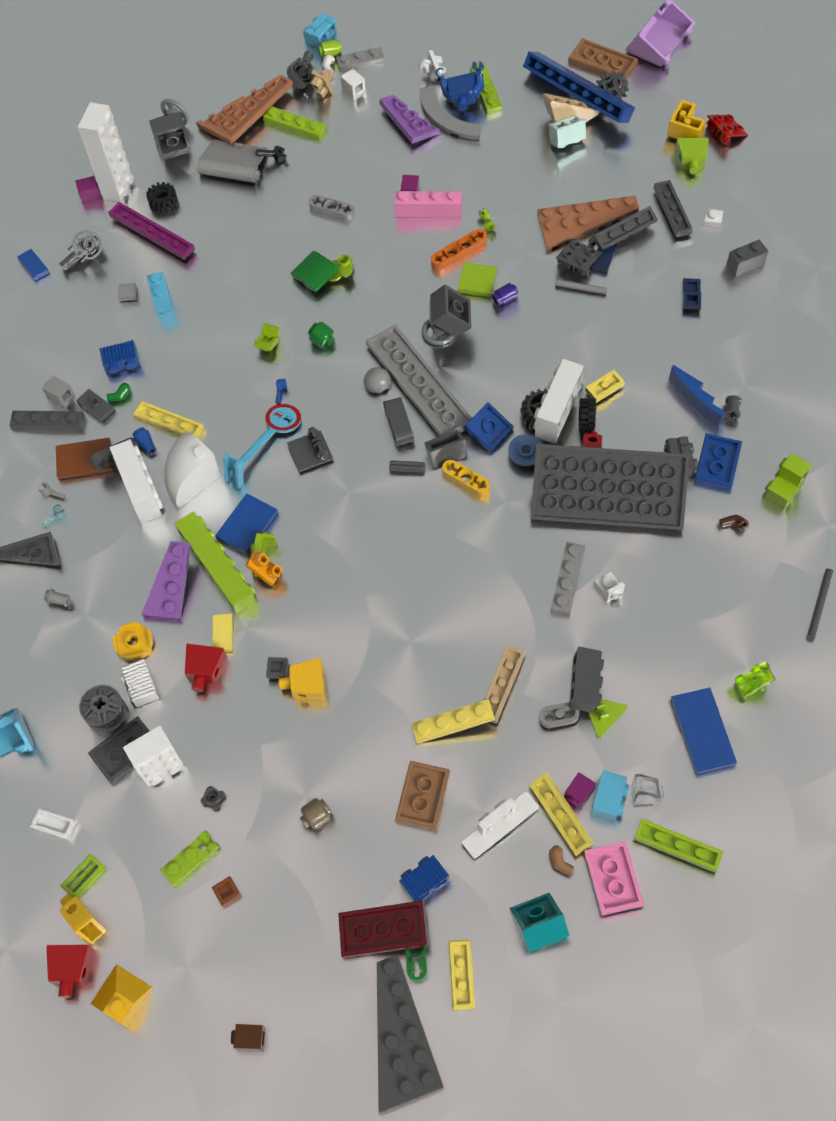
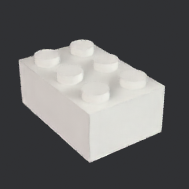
(153, 756)

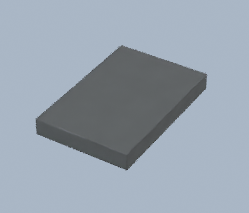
(110, 754)

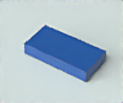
(33, 264)

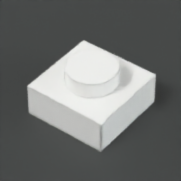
(713, 218)

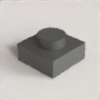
(277, 667)

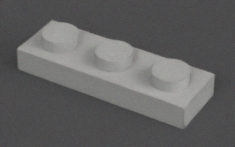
(360, 59)

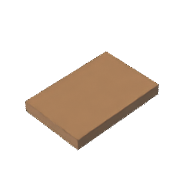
(422, 795)

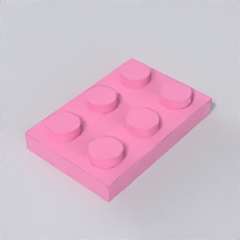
(613, 878)

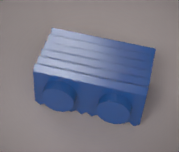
(119, 357)
(423, 879)

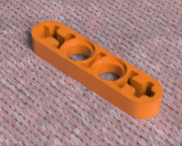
(460, 251)

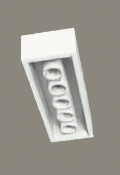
(105, 151)

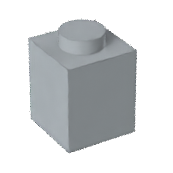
(58, 391)

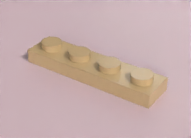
(504, 679)

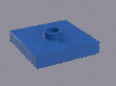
(488, 427)

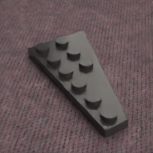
(404, 1054)

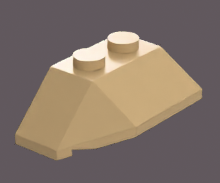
(562, 108)

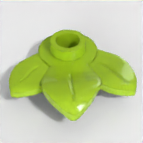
(345, 267)

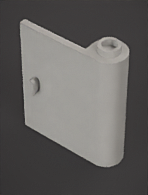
(230, 161)

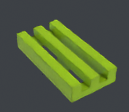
(101, 868)

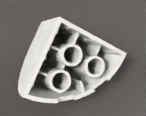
(189, 469)

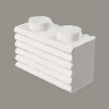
(139, 683)

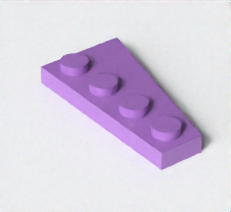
(407, 120)
(169, 586)

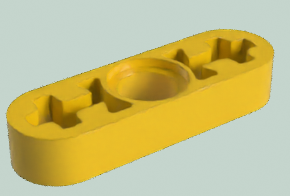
(469, 485)

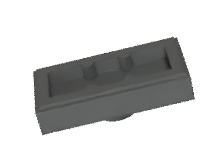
(95, 405)

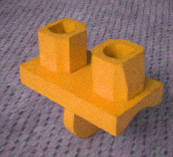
(263, 567)

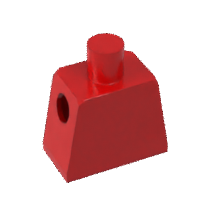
(203, 664)
(68, 966)

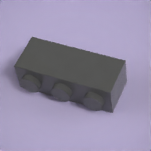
(586, 679)

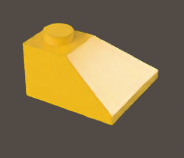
(121, 995)

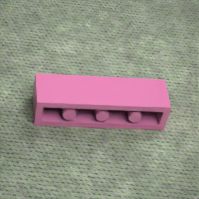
(428, 204)

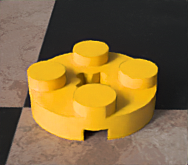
(140, 649)

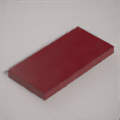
(383, 929)

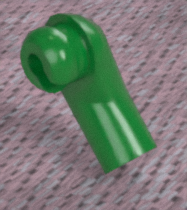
(121, 393)

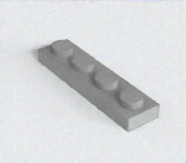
(567, 579)

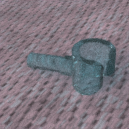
(59, 515)

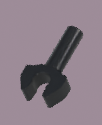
(277, 153)

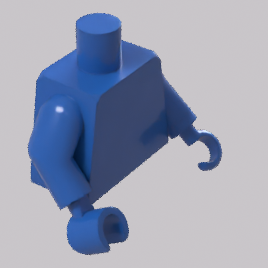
(463, 88)

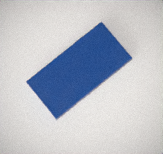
(703, 730)

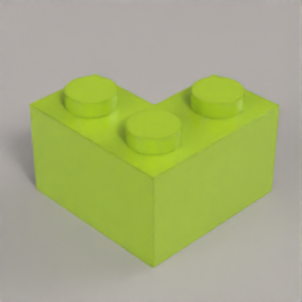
(788, 480)

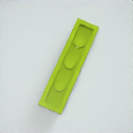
(488, 95)
(294, 122)
(678, 845)

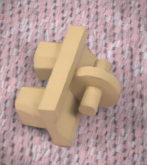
(322, 83)

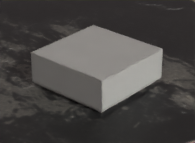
(127, 292)

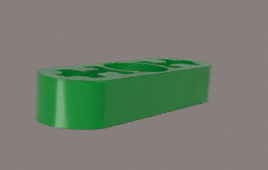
(410, 965)

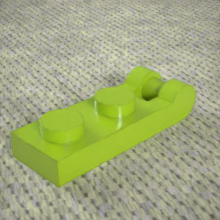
(189, 858)

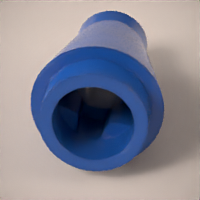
(144, 440)

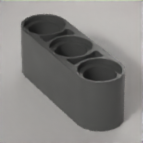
(398, 421)

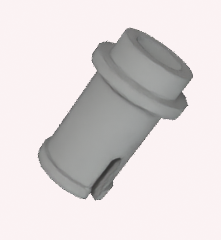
(58, 598)

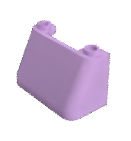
(661, 34)

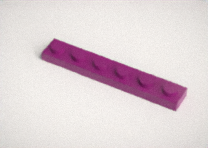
(151, 230)

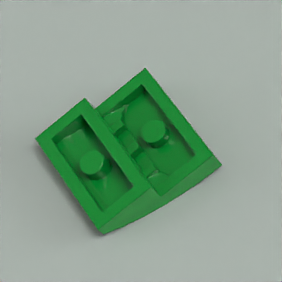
(314, 271)

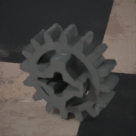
(611, 84)

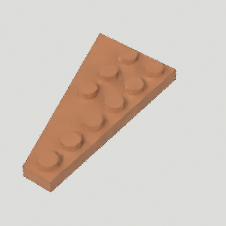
(245, 111)
(577, 220)

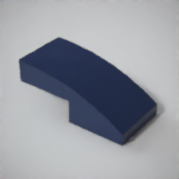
(691, 293)

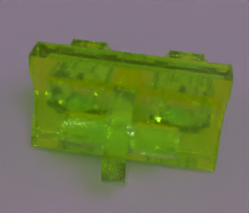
(755, 680)

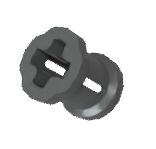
(732, 407)

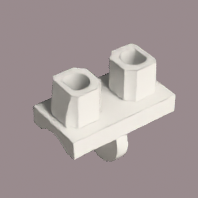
(430, 66)

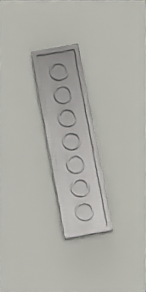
(418, 381)

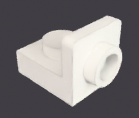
(609, 587)

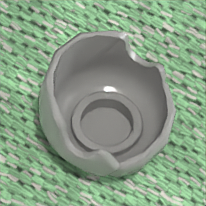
(377, 380)

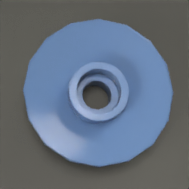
(522, 444)

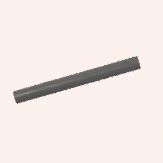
(820, 603)

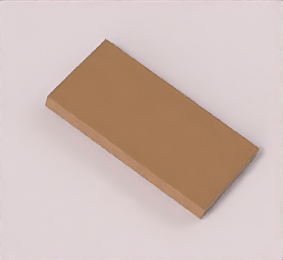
(601, 59)

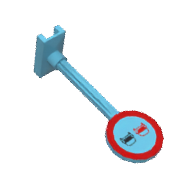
(280, 419)

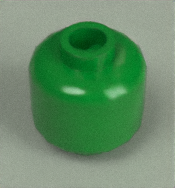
(321, 334)

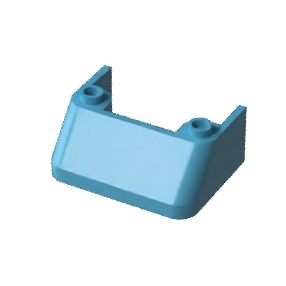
(14, 733)

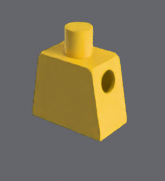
(305, 680)
(81, 919)

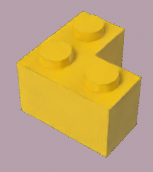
(683, 122)

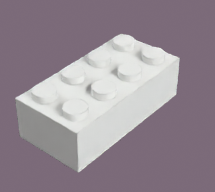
(558, 401)
(137, 481)

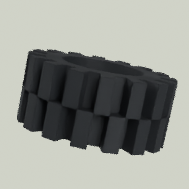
(158, 191)
(587, 414)

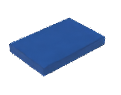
(718, 461)
(245, 521)

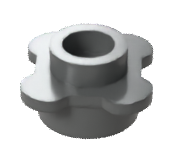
(211, 791)

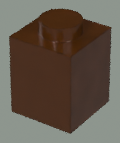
(248, 1037)

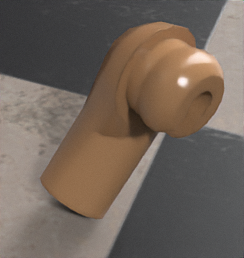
(557, 861)

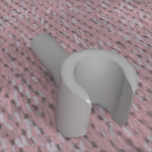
(48, 491)

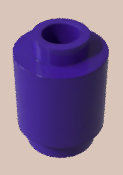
(505, 294)

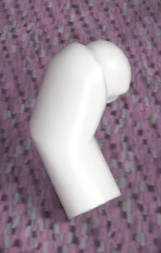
(327, 61)

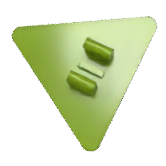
(606, 715)

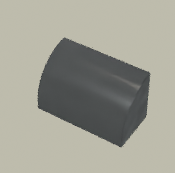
(446, 447)

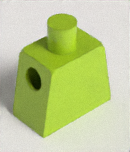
(691, 153)

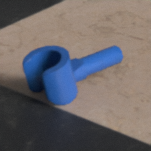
(280, 384)

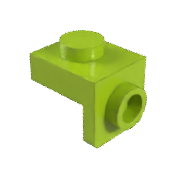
(268, 338)
(263, 540)

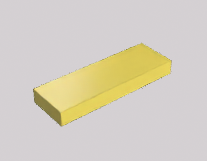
(461, 975)

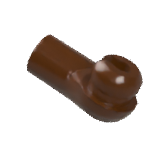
(735, 521)

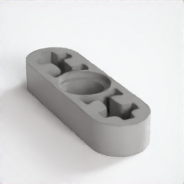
(345, 213)

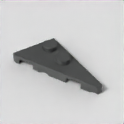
(34, 550)

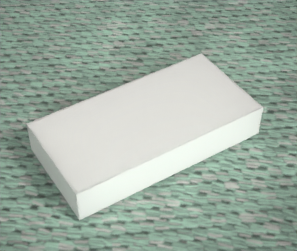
(53, 824)

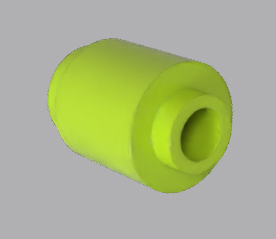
(330, 47)

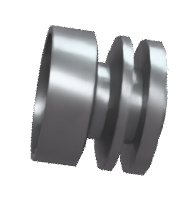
(104, 710)

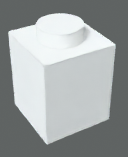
(353, 83)

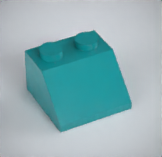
(539, 922)

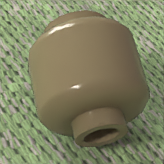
(315, 813)

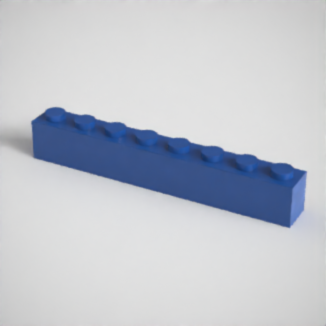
(579, 87)

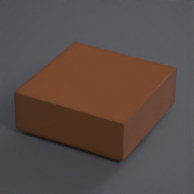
(226, 891)

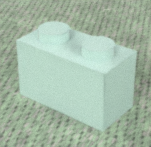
(567, 131)

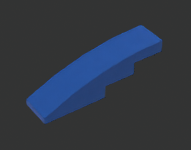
(692, 391)

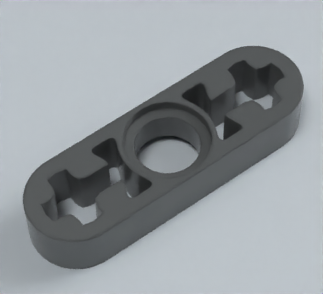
(105, 458)

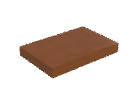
(74, 458)

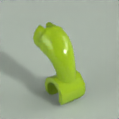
(485, 216)

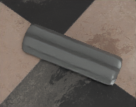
(407, 466)

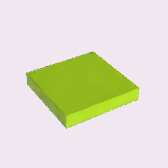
(477, 279)

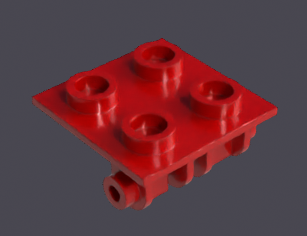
(724, 127)

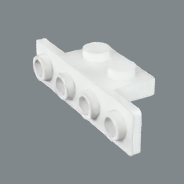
(499, 823)

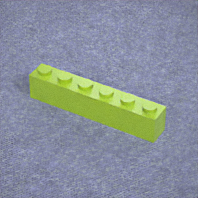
(215, 562)

